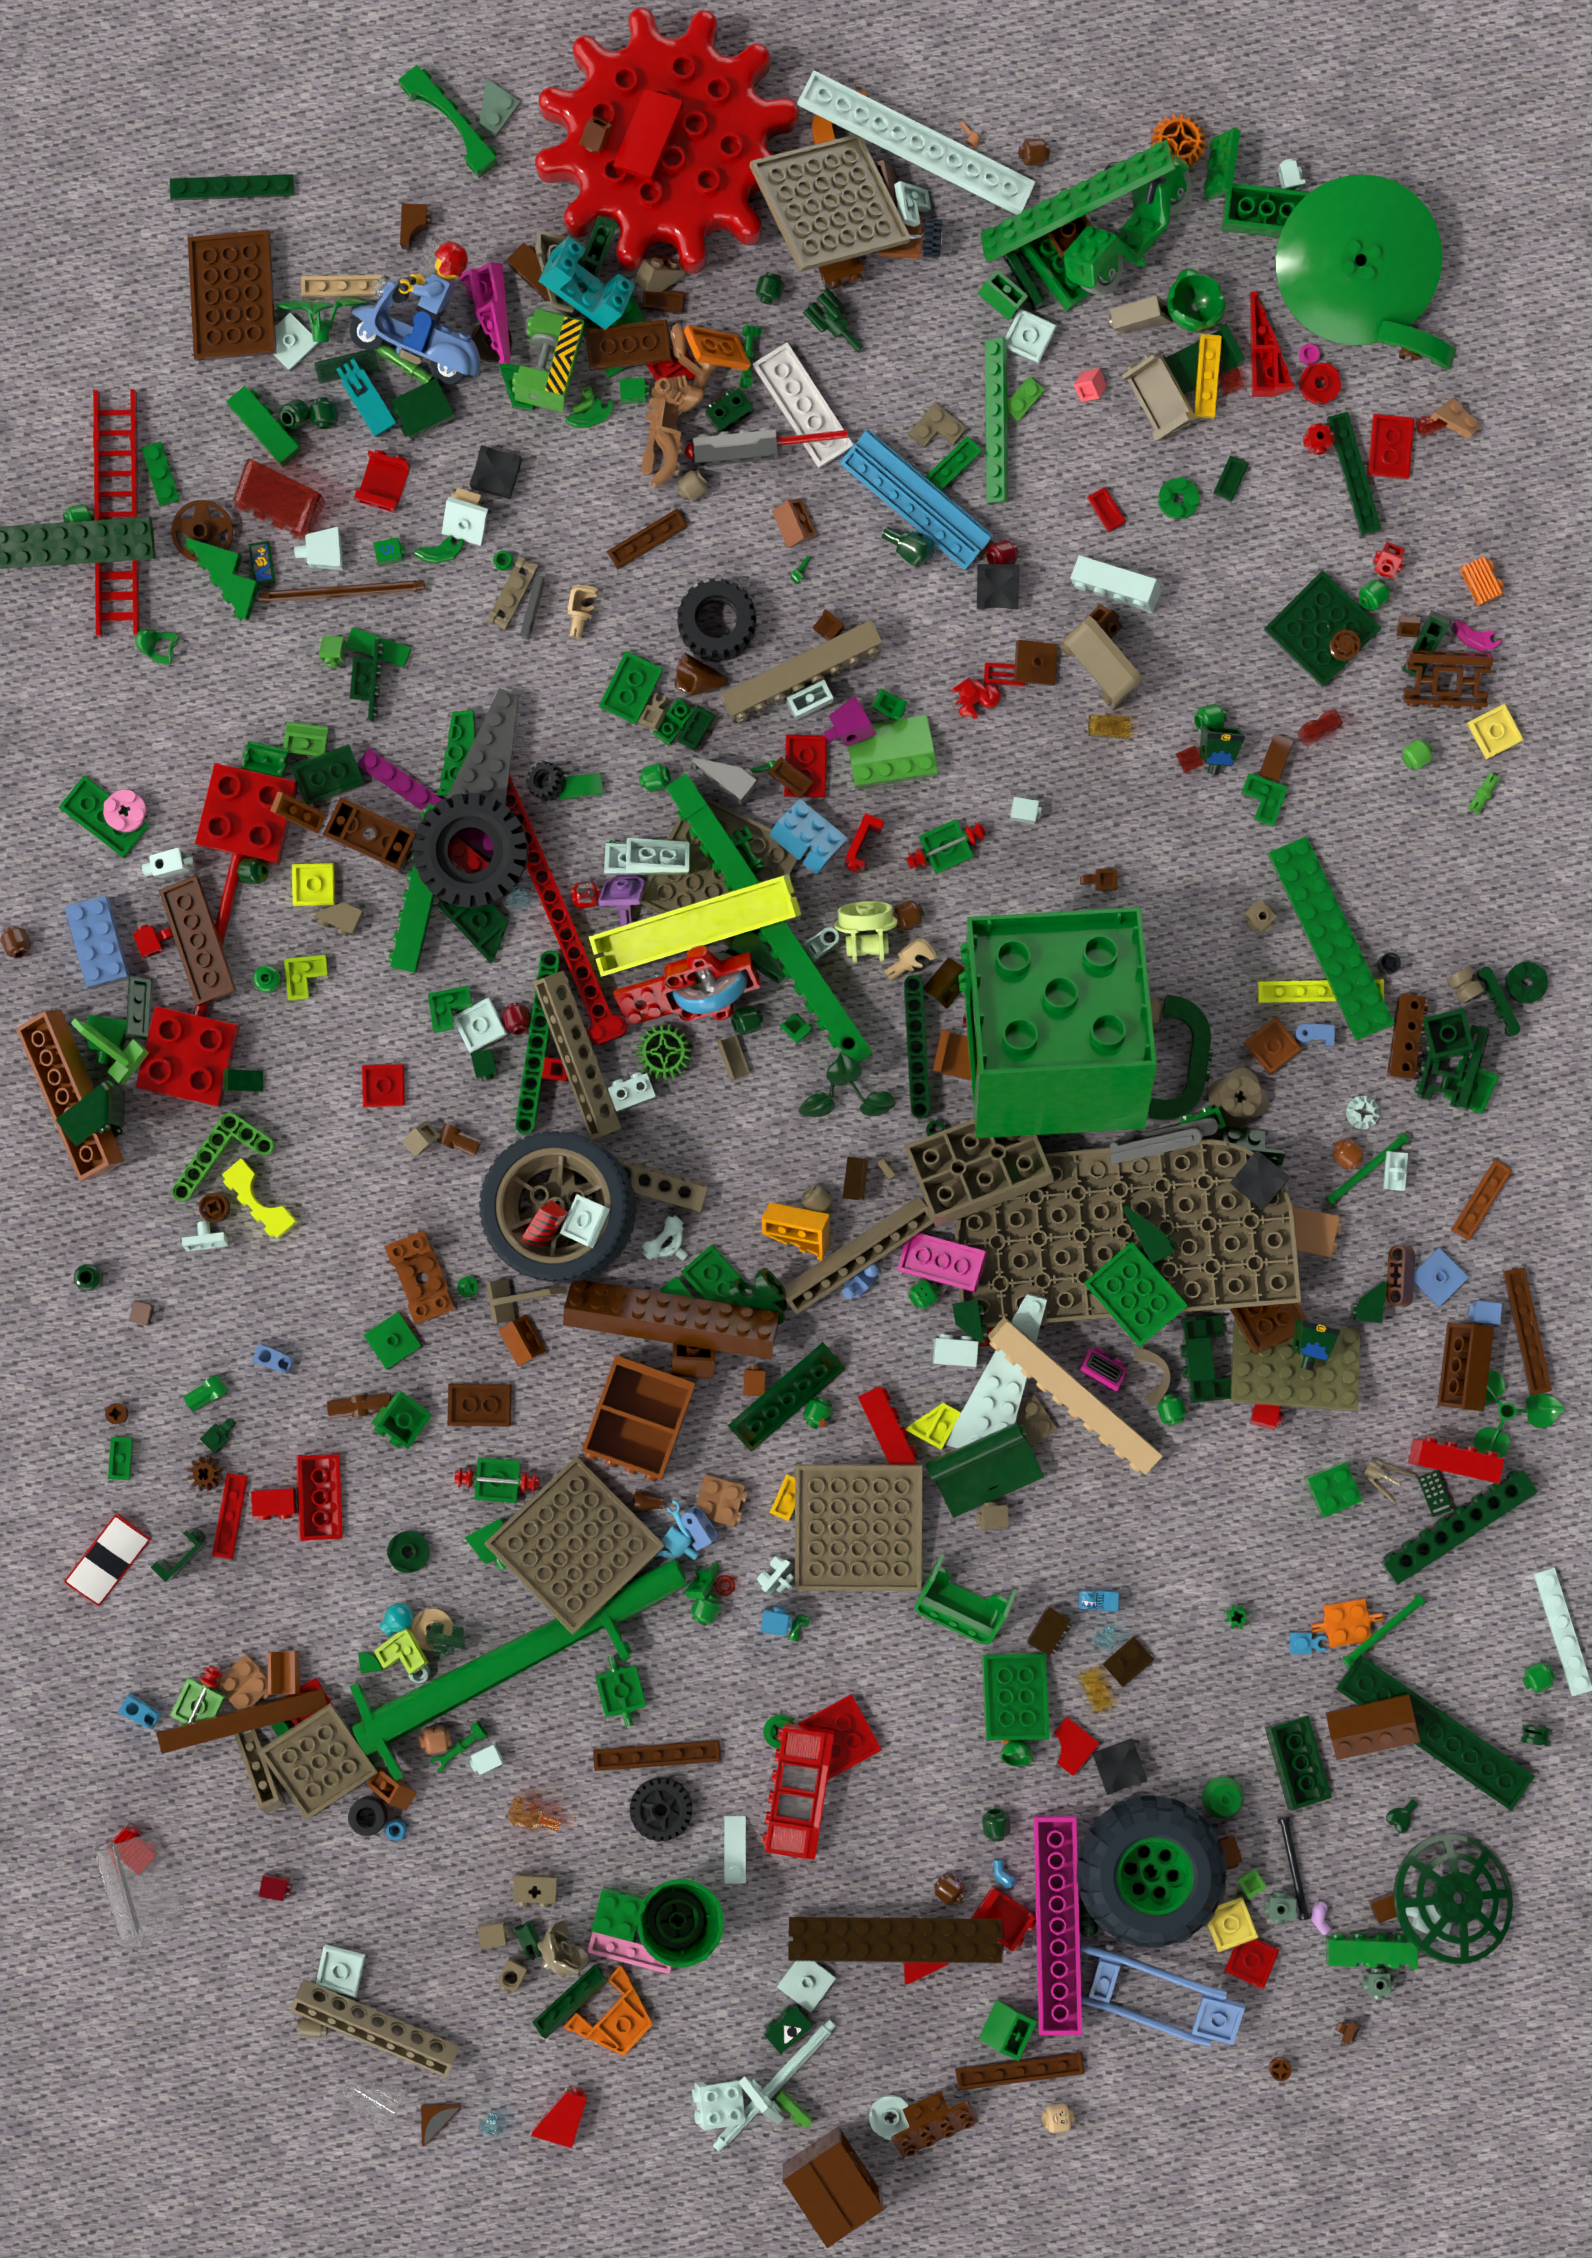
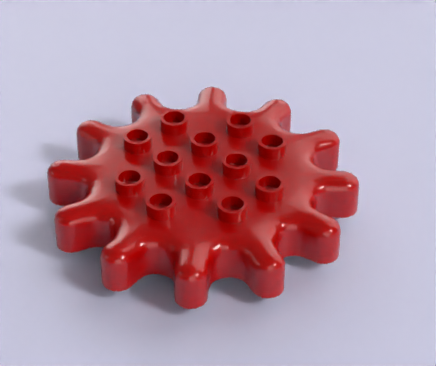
(705, 167)

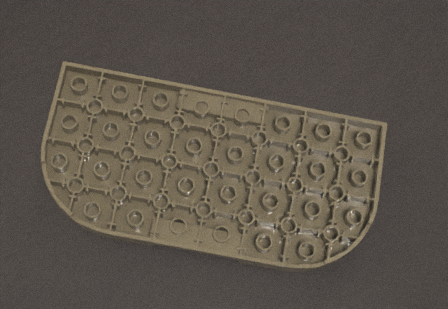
(1069, 1229)

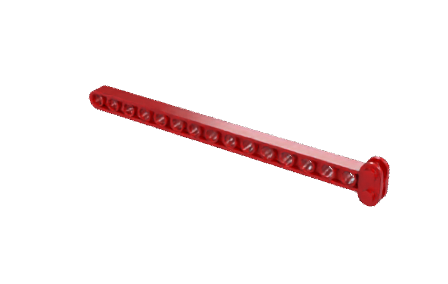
(606, 1026)

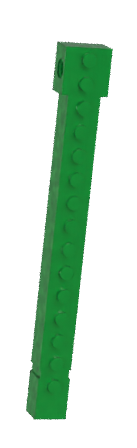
(778, 935)

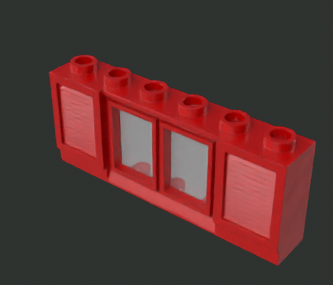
(798, 1791)

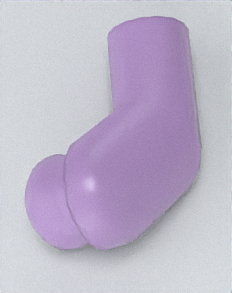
(1318, 1917)

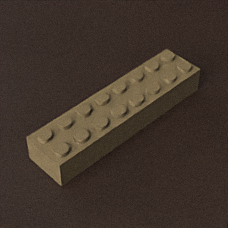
(801, 672)

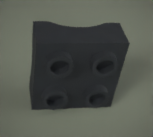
(495, 472)
(998, 586)
(1259, 1180)
(1119, 1766)

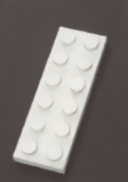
(801, 403)

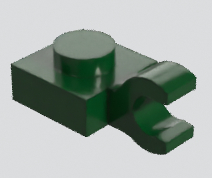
(216, 1435)

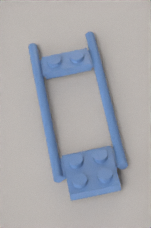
(1215, 2018)

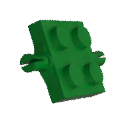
(620, 1691)

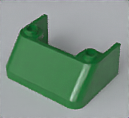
(961, 1609)

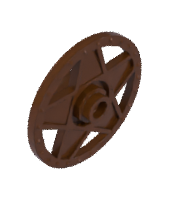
(201, 527)

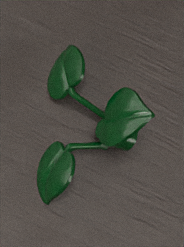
(841, 1072)

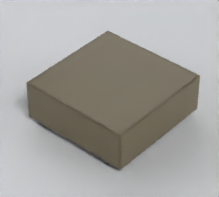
(886, 1169)

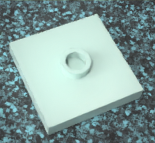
(1029, 336)
(292, 342)
(464, 521)
(480, 1025)
(584, 1221)
(340, 1970)
(806, 1983)

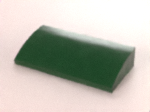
(1298, 1762)

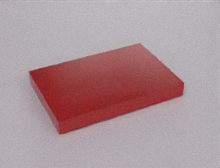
(1390, 446)
(809, 756)

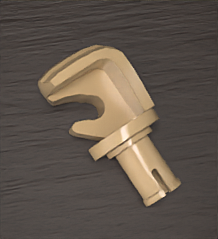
(907, 958)

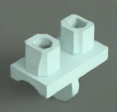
(1395, 1171)
(780, 1578)

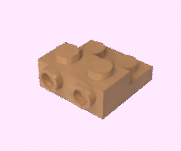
(721, 1500)
(244, 1683)

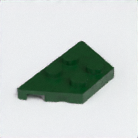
(481, 926)

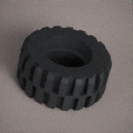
(716, 647)

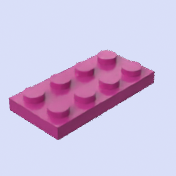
(942, 1261)

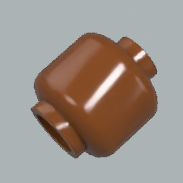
(1347, 1154)

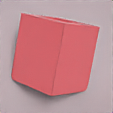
(1090, 385)

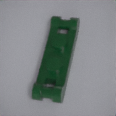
(1495, 993)

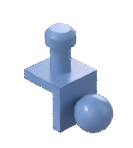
(861, 1282)

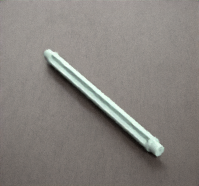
(778, 2081)

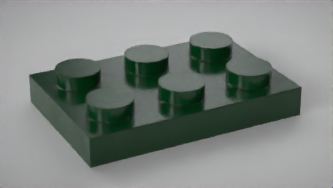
(327, 774)

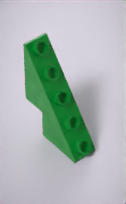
(223, 568)

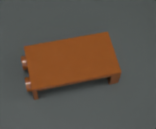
(952, 1055)

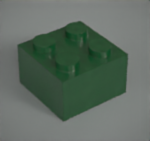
(1448, 1035)

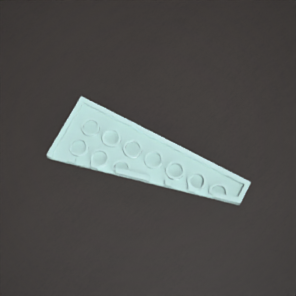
(1001, 1386)

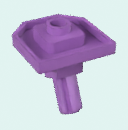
(624, 894)

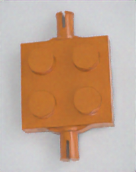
(1346, 1622)

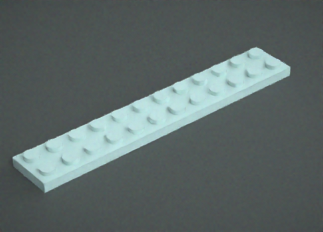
(915, 143)

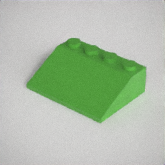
(895, 754)

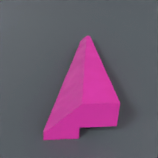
(488, 295)

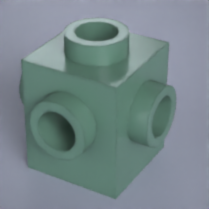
(1287, 1910)
(1372, 1977)

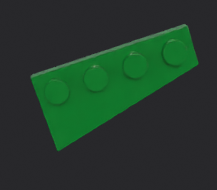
(460, 739)

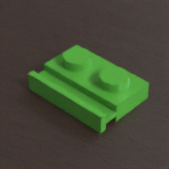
(305, 739)

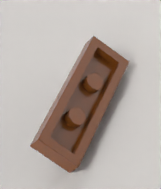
(297, 812)

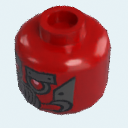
(585, 894)

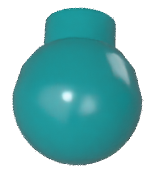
(397, 1619)

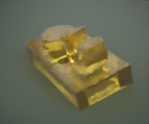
(1108, 726)

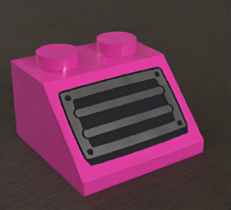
(1102, 1369)

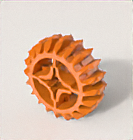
(1186, 141)

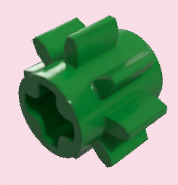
(1242, 1619)

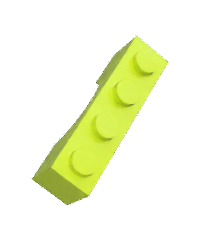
(241, 1179)

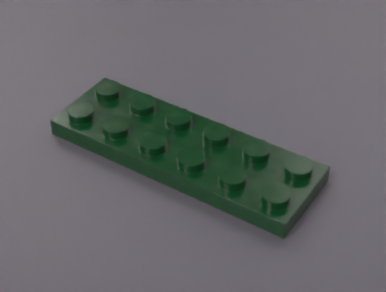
(786, 1396)

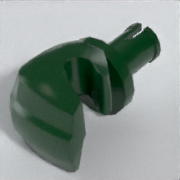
(910, 546)

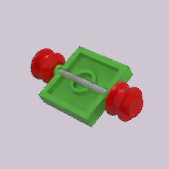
(198, 1699)

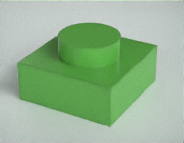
(1251, 1883)

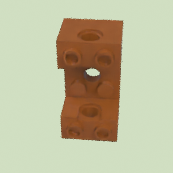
(414, 1256)

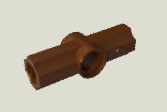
(357, 1405)

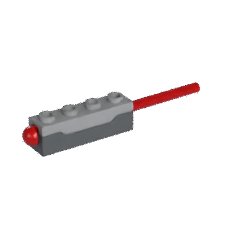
(747, 445)

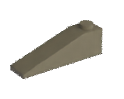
(259, 1773)

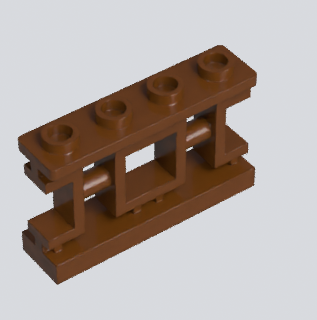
(1447, 662)

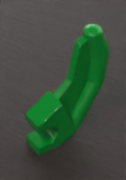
(592, 416)
(441, 553)

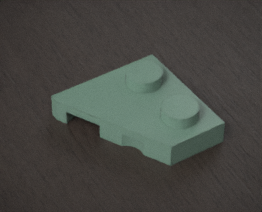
(496, 108)

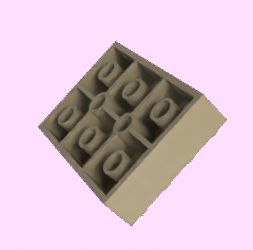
(974, 1173)

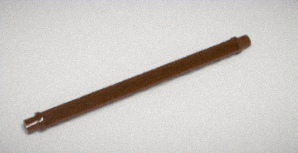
(341, 591)

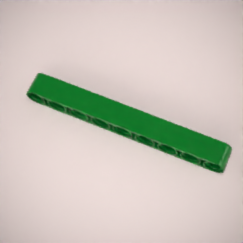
(531, 1052)

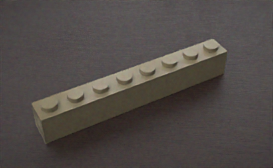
(857, 1255)

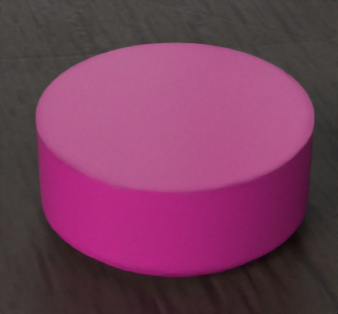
(1309, 354)

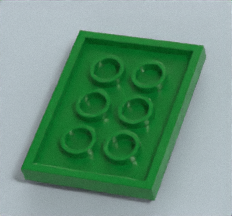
(1135, 1294)
(1015, 1697)

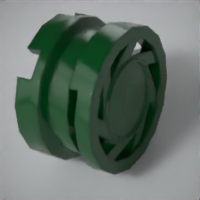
(1536, 1738)

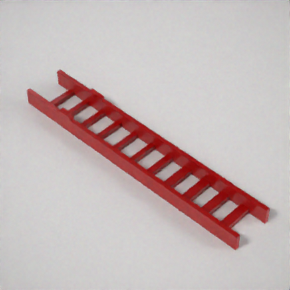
(116, 575)

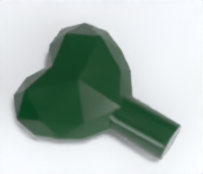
(1401, 1817)

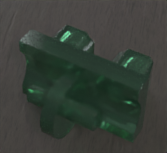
(454, 1641)

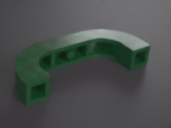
(1198, 1074)

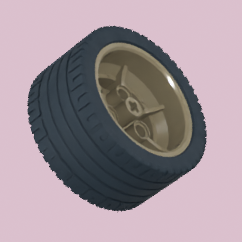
(515, 1176)

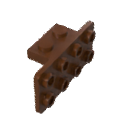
(932, 2121)

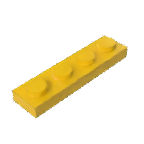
(1207, 376)

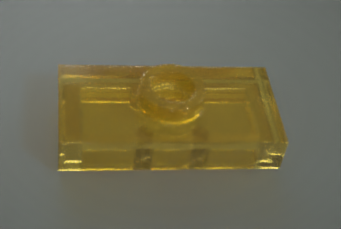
(1095, 1690)

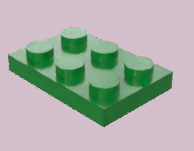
(1221, 164)
(630, 688)

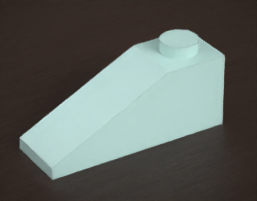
(735, 1849)

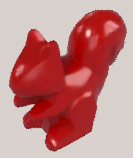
(972, 692)

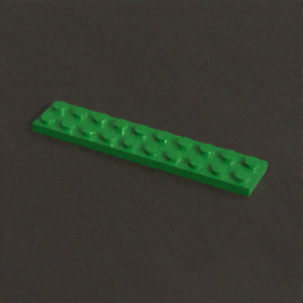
(1077, 201)
(1331, 938)

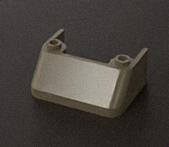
(1103, 661)

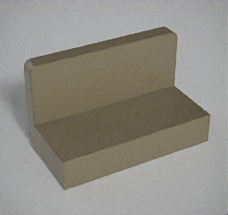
(733, 1057)

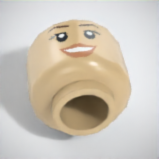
(1057, 2118)

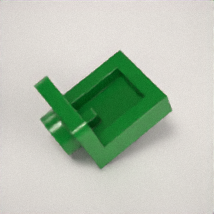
(889, 704)

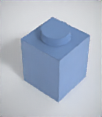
(1485, 1312)

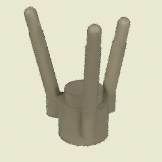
(1375, 1471)

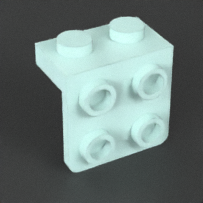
(718, 2105)

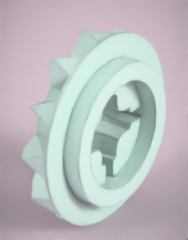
(1355, 1118)

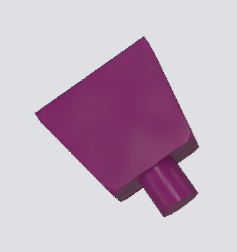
(850, 724)

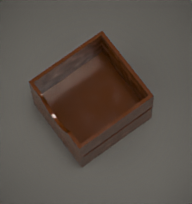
(832, 2187)

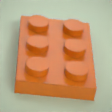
(717, 347)

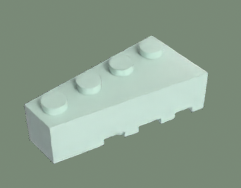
(1116, 583)

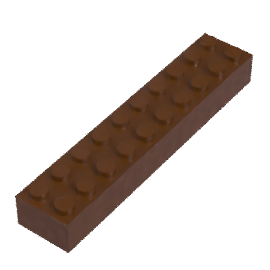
(671, 1318)

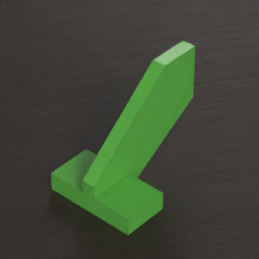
(126, 1061)

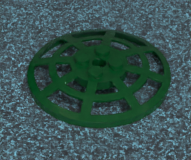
(1444, 1899)

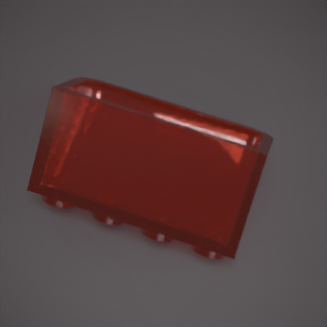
(278, 499)

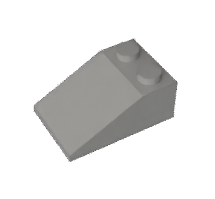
(730, 779)

